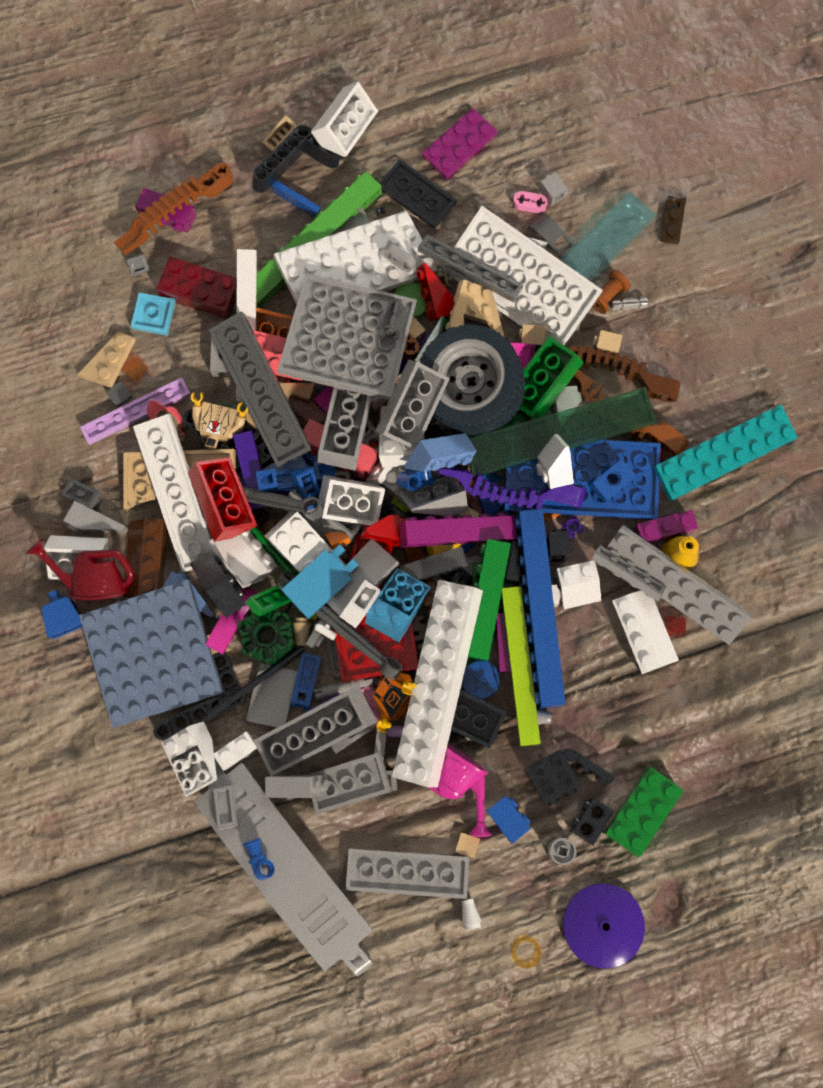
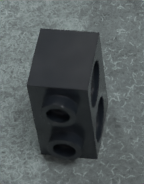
(596, 824)

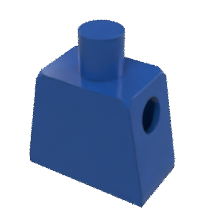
(60, 615)

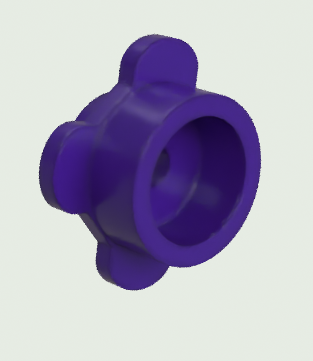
(572, 522)

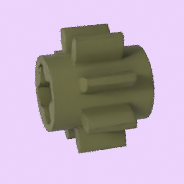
(447, 277)

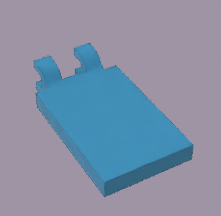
(319, 581)

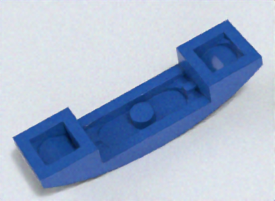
(282, 480)

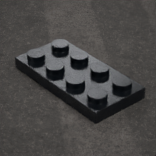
(417, 194)

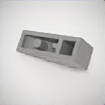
(89, 521)

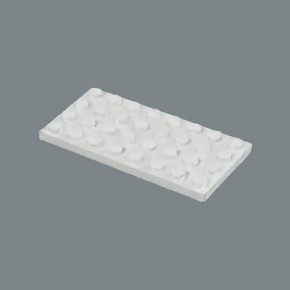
(356, 256)
(551, 290)

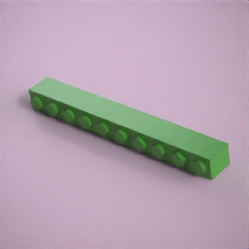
(360, 193)

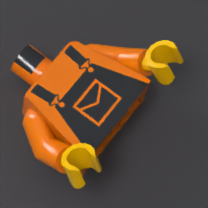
(392, 698)

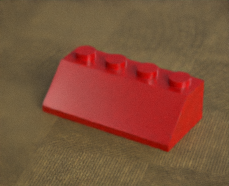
(221, 498)

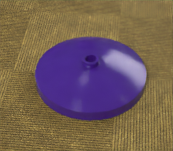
(584, 921)

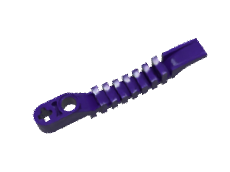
(567, 494)

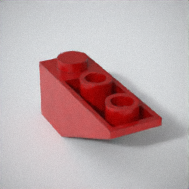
(435, 295)

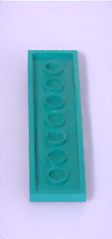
(725, 452)

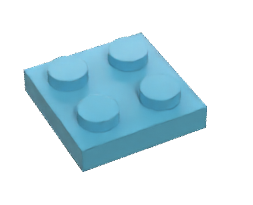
(153, 314)

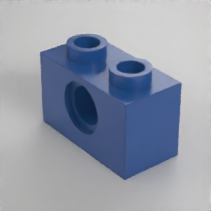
(622, 474)

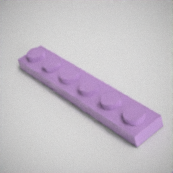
(133, 411)

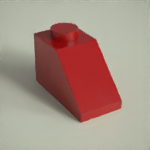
(385, 530)

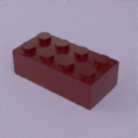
(198, 287)

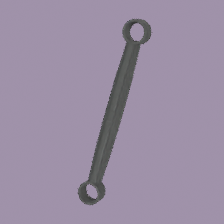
(284, 502)
(388, 666)

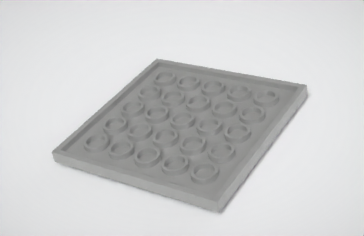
(339, 338)

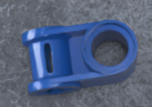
(417, 479)

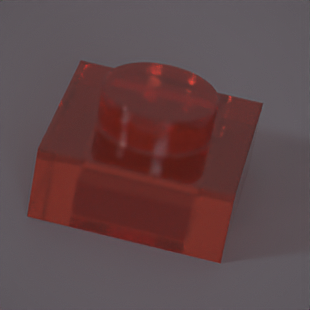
(675, 626)

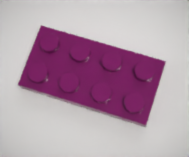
(459, 143)

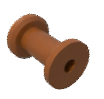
(616, 283)

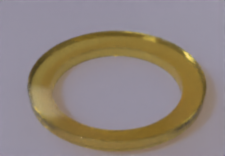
(514, 952)

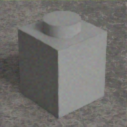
(553, 188)

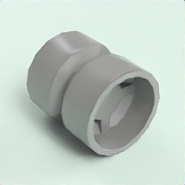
(561, 851)

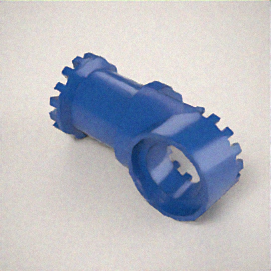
(257, 858)

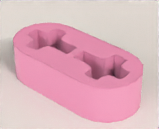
(530, 202)

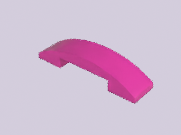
(226, 627)

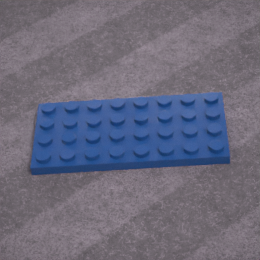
(634, 501)

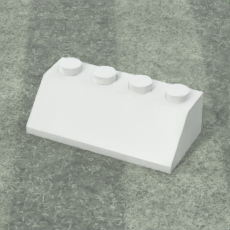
(345, 120)
(645, 631)

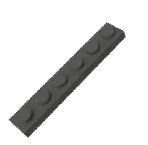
(470, 268)

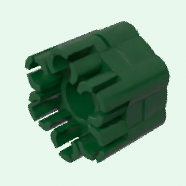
(270, 653)

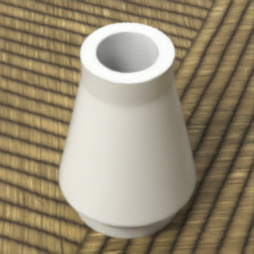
(470, 915)

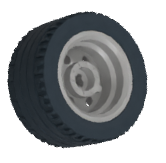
(477, 347)

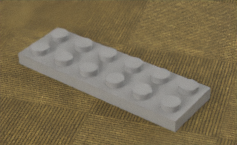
(407, 873)

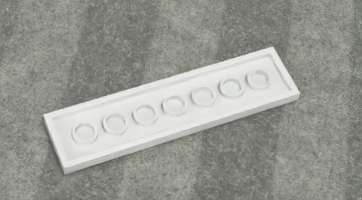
(174, 489)

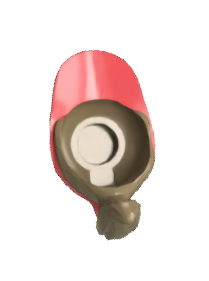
(157, 410)

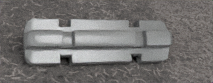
(629, 303)

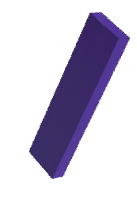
(249, 461)

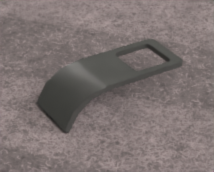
(550, 232)

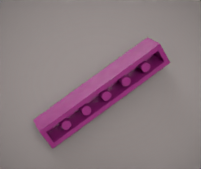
(457, 531)

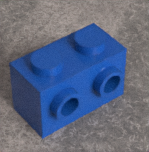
(508, 819)

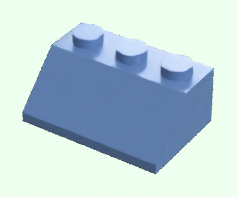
(441, 453)

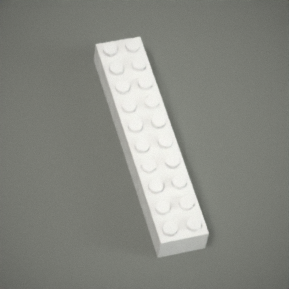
(437, 684)

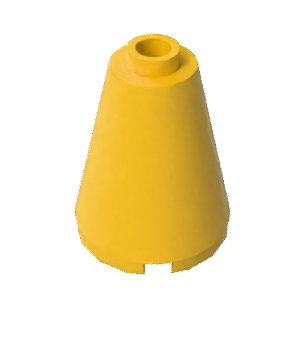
(682, 550)

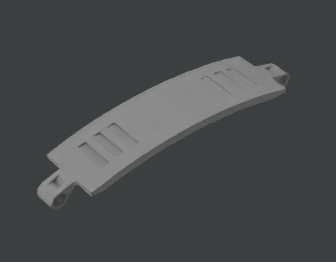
(300, 885)

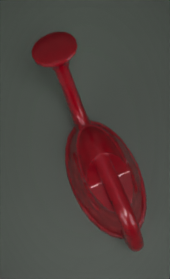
(93, 573)

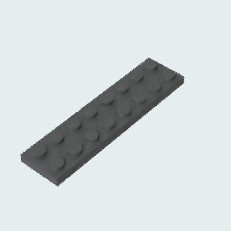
(260, 389)

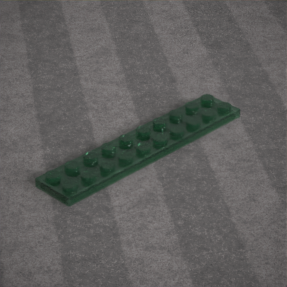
(575, 426)

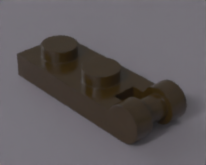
(673, 219)

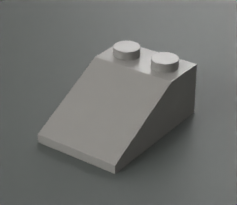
(441, 498)

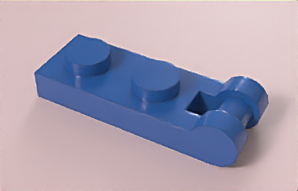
(305, 680)

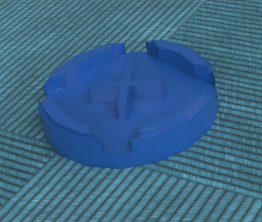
(481, 679)

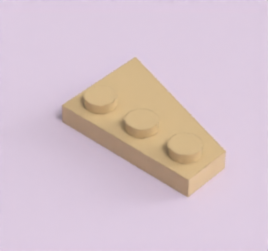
(108, 361)

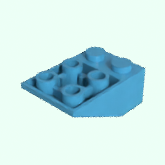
(397, 605)

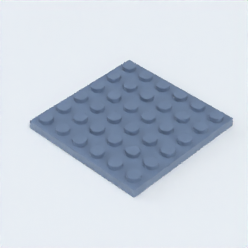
(151, 653)

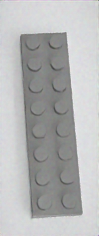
(683, 588)

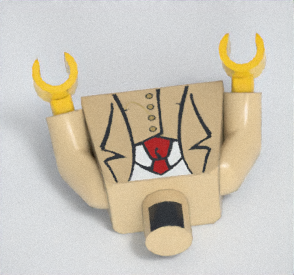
(217, 422)

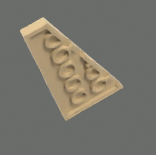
(136, 479)

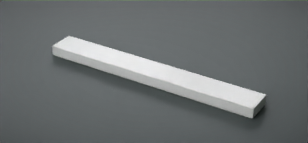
(246, 290)

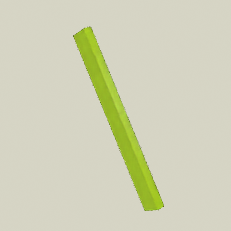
(520, 666)

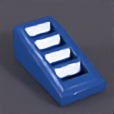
(301, 472)

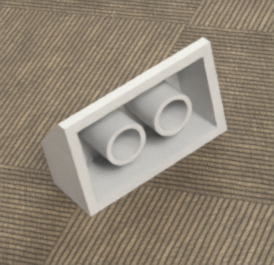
(65, 548)
(244, 558)

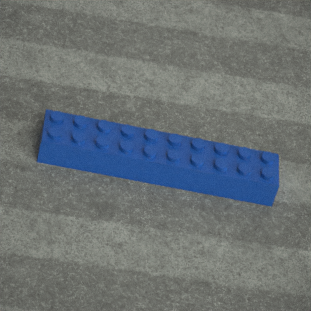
(540, 609)

